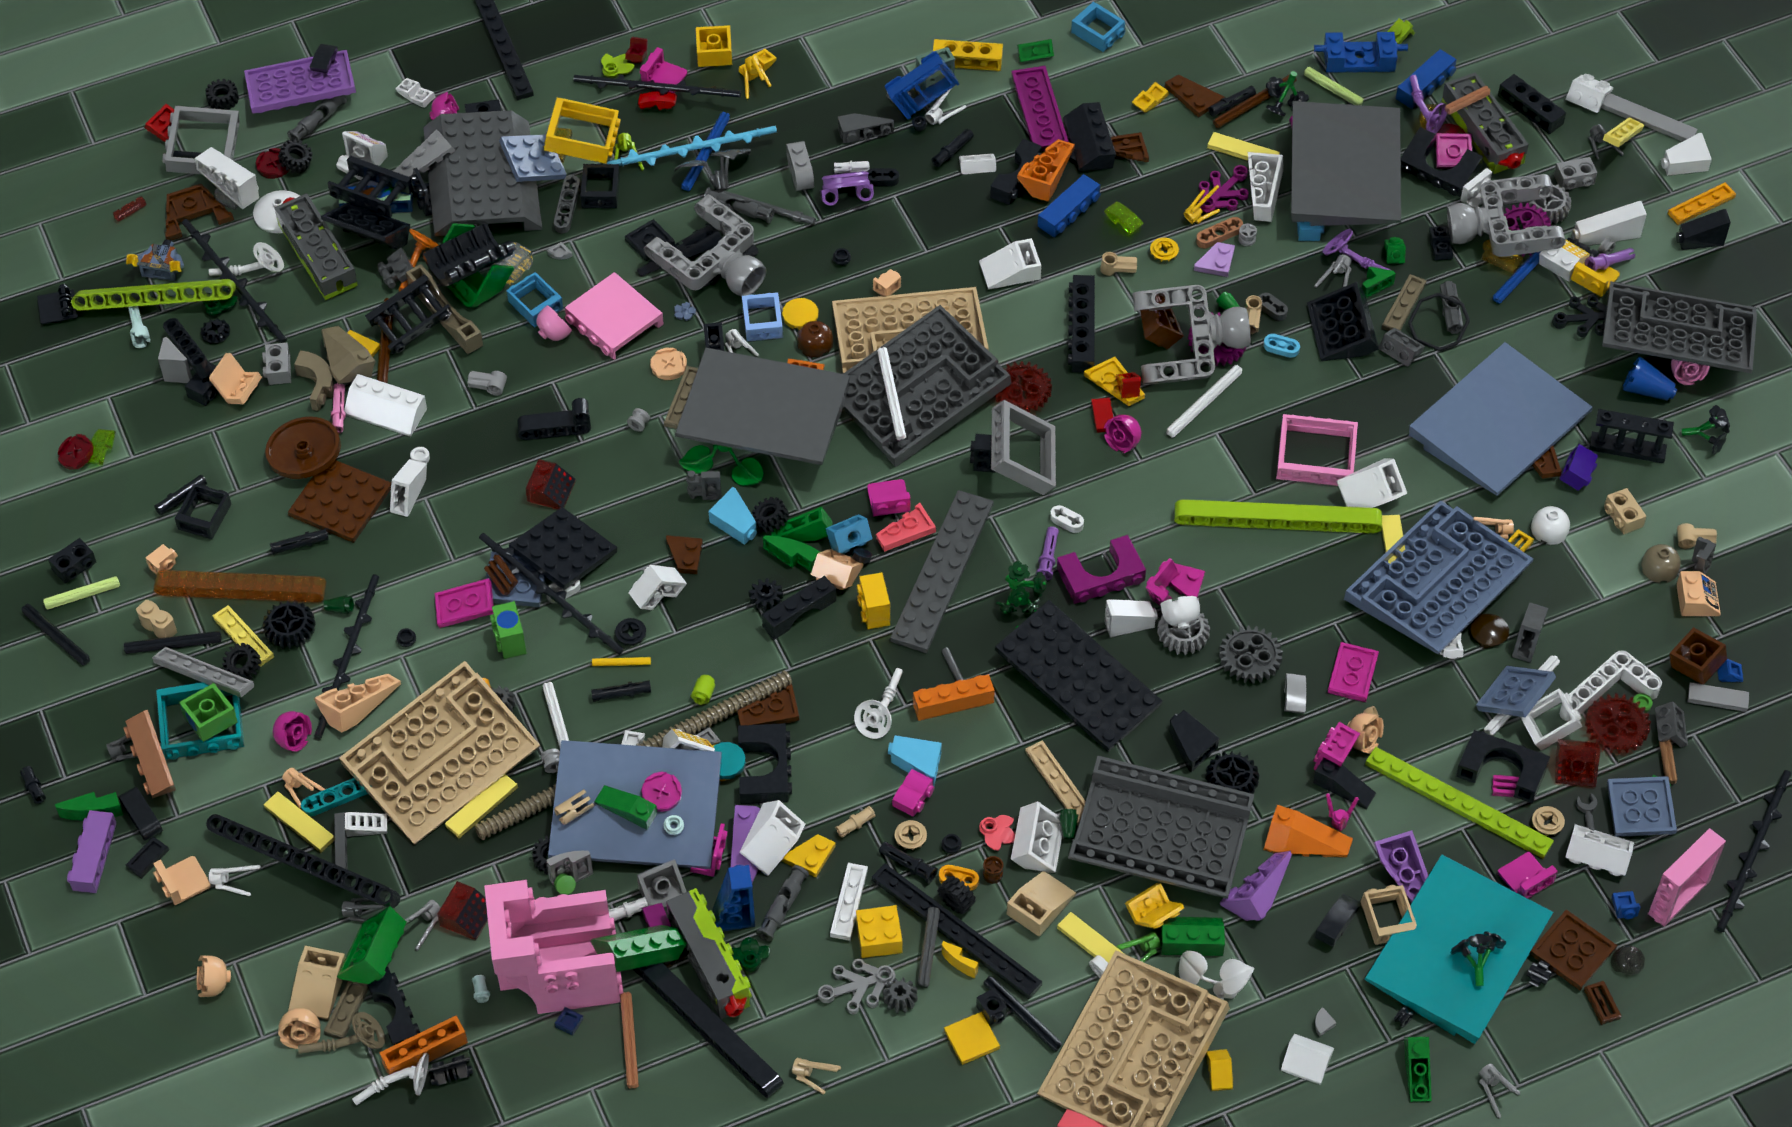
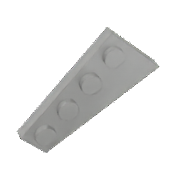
(426, 154)

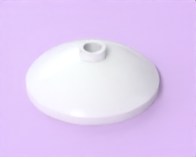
(264, 210)

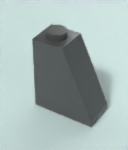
(1530, 632)

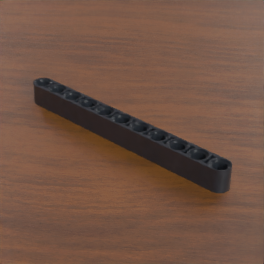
(310, 864)
(711, 1028)

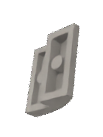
(574, 863)

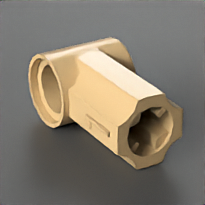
(1112, 263)
(1253, 306)
(1688, 535)

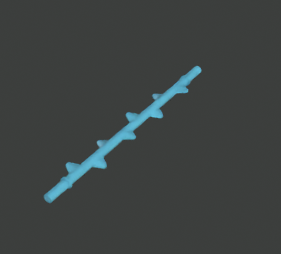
(697, 143)

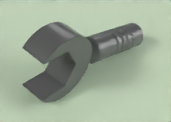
(1588, 809)

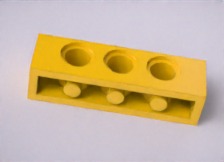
(973, 54)

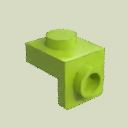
(1401, 30)

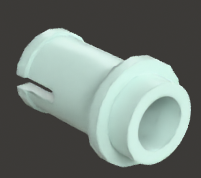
(481, 993)

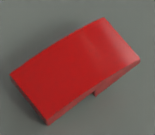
(651, 99)

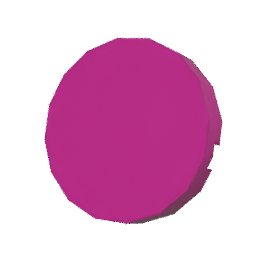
(662, 790)

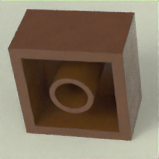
(1698, 656)

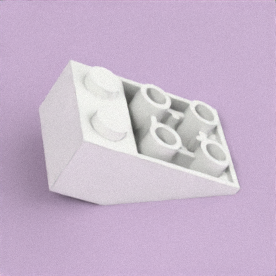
(1011, 265)
(1372, 485)
(771, 836)

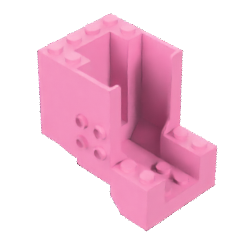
(548, 948)

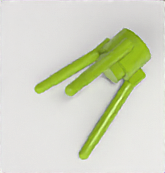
(625, 143)

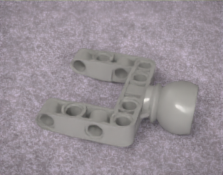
(1467, 222)
(741, 272)
(1208, 331)

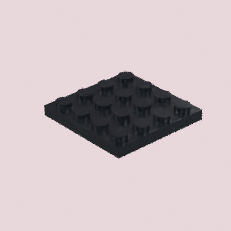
(563, 548)

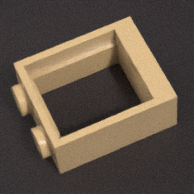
(1390, 893)

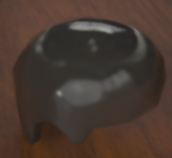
(1628, 960)

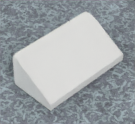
(977, 163)

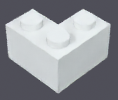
(656, 583)

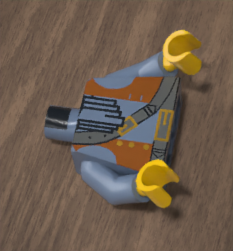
(158, 261)

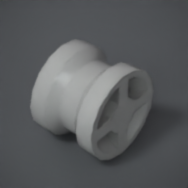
(1251, 232)
(638, 420)
(551, 760)

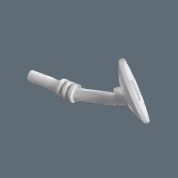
(265, 260)
(876, 715)
(417, 1073)

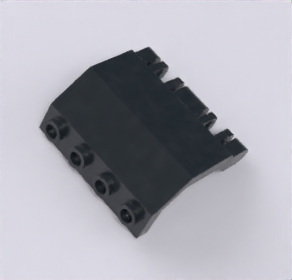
(466, 255)

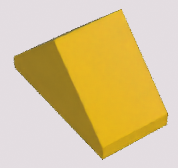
(1220, 1069)

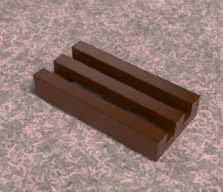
(498, 577)
(1608, 1017)

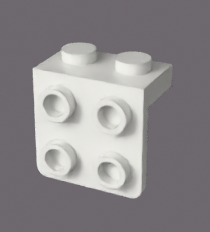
(1588, 92)

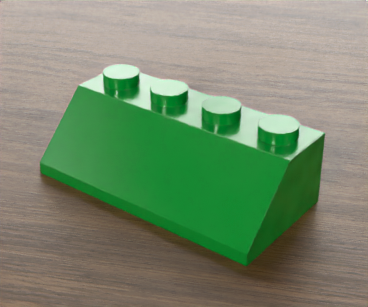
(641, 946)
(373, 947)

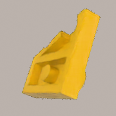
(811, 854)

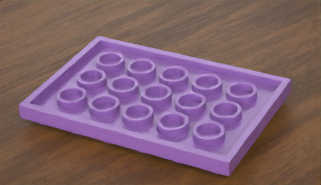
(296, 84)

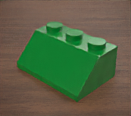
(1195, 934)

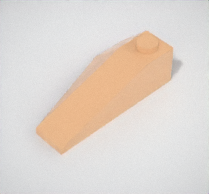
(351, 705)

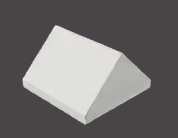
(1307, 1059)

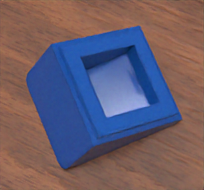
(1730, 672)

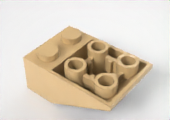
(1039, 902)
(317, 981)

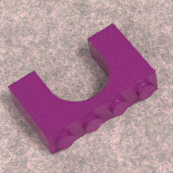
(1085, 586)

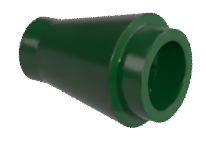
(339, 604)
(1068, 822)

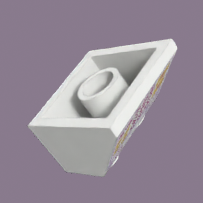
(364, 147)

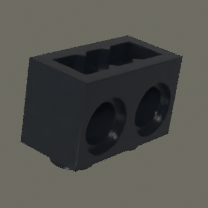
(981, 453)
(72, 560)

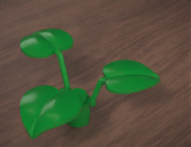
(699, 460)

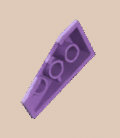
(743, 821)
(1403, 862)

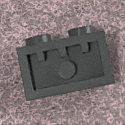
(1400, 346)
(1703, 555)
(1671, 724)

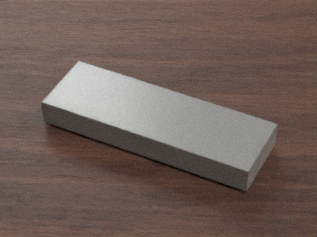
(1718, 697)

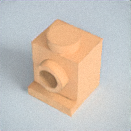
(887, 283)
(161, 559)

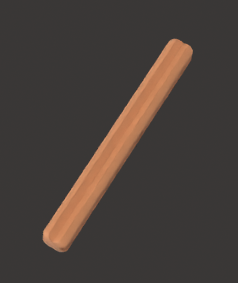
(629, 1040)

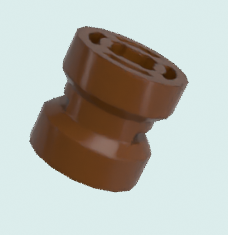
(993, 869)

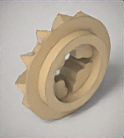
(1546, 813)
(917, 830)

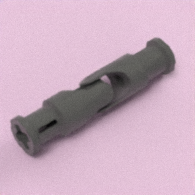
(309, 123)
(748, 208)
(778, 910)

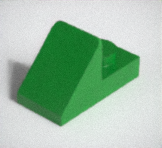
(1377, 280)

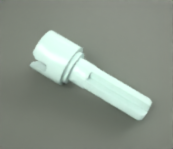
(138, 333)

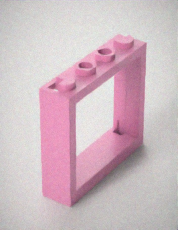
(1310, 473)
(1686, 877)

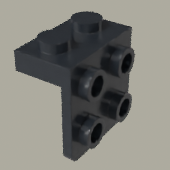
(422, 192)

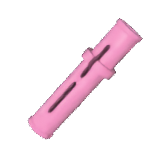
(338, 414)

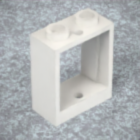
(1542, 706)

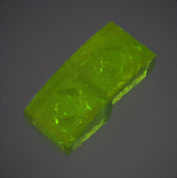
(1119, 213)
(101, 442)

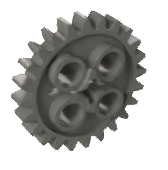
(1250, 654)

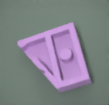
(1216, 260)

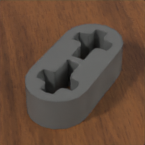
(1273, 306)

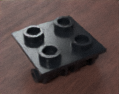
(57, 306)
(457, 1062)

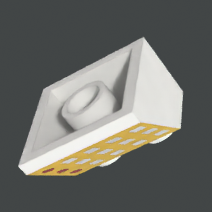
(1562, 260)
(677, 739)

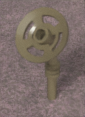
(363, 1034)

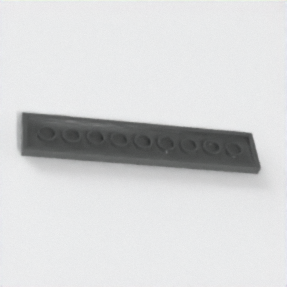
(942, 571)

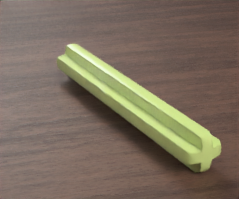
(1333, 86)
(82, 592)

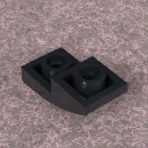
(323, 58)
(1440, 242)

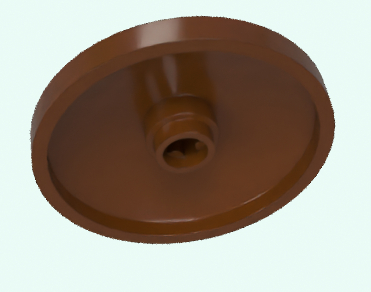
(303, 447)

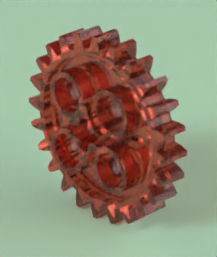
(1033, 382)
(1617, 723)

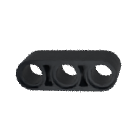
(140, 813)

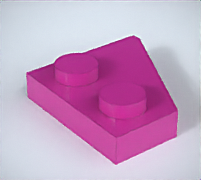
(1188, 580)

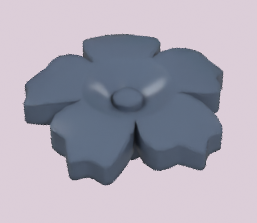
(684, 311)

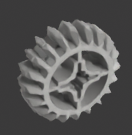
(1558, 204)
(1181, 639)

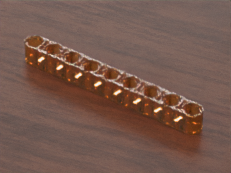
(240, 586)

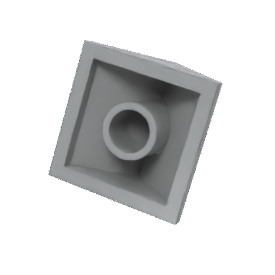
(173, 363)
(661, 883)

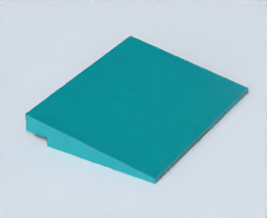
(1448, 909)

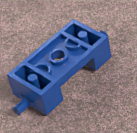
(1377, 55)

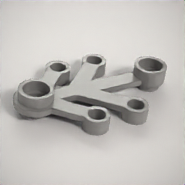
(859, 984)

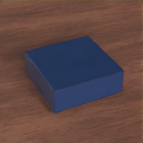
(568, 1021)

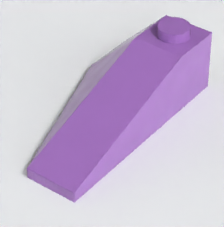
(1259, 890)

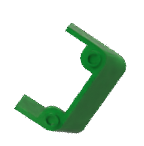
(475, 288)

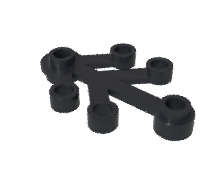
(1561, 319)

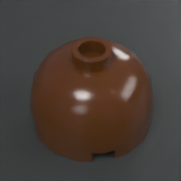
(815, 339)

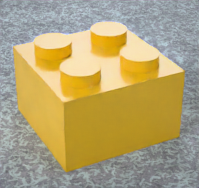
(713, 46)
(873, 601)
(879, 931)

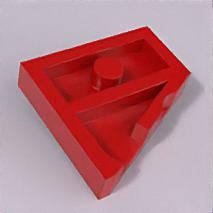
(159, 123)

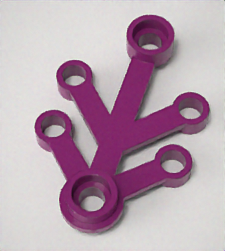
(1239, 174)

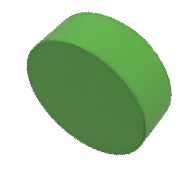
(1645, 701)
(564, 884)

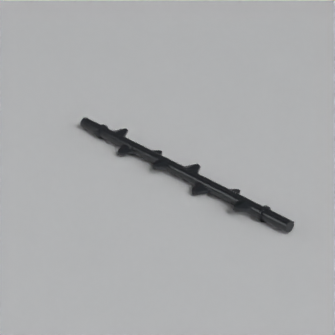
(662, 87)
(240, 284)
(558, 597)
(351, 648)
(1749, 857)

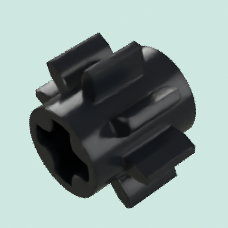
(1539, 973)

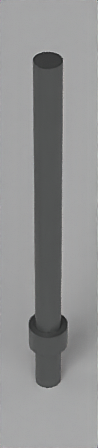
(796, 216)

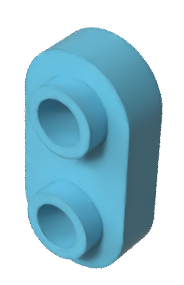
(1282, 345)

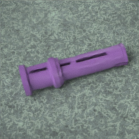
(1603, 260)
(1047, 560)

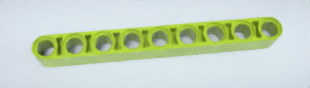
(145, 297)

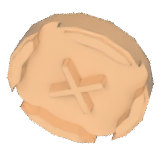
(668, 364)

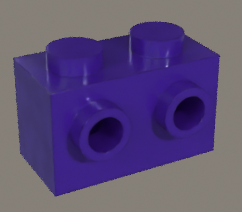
(1579, 467)

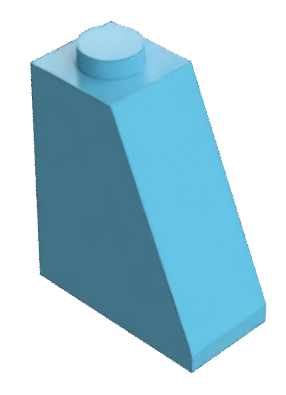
(733, 517)
(916, 755)

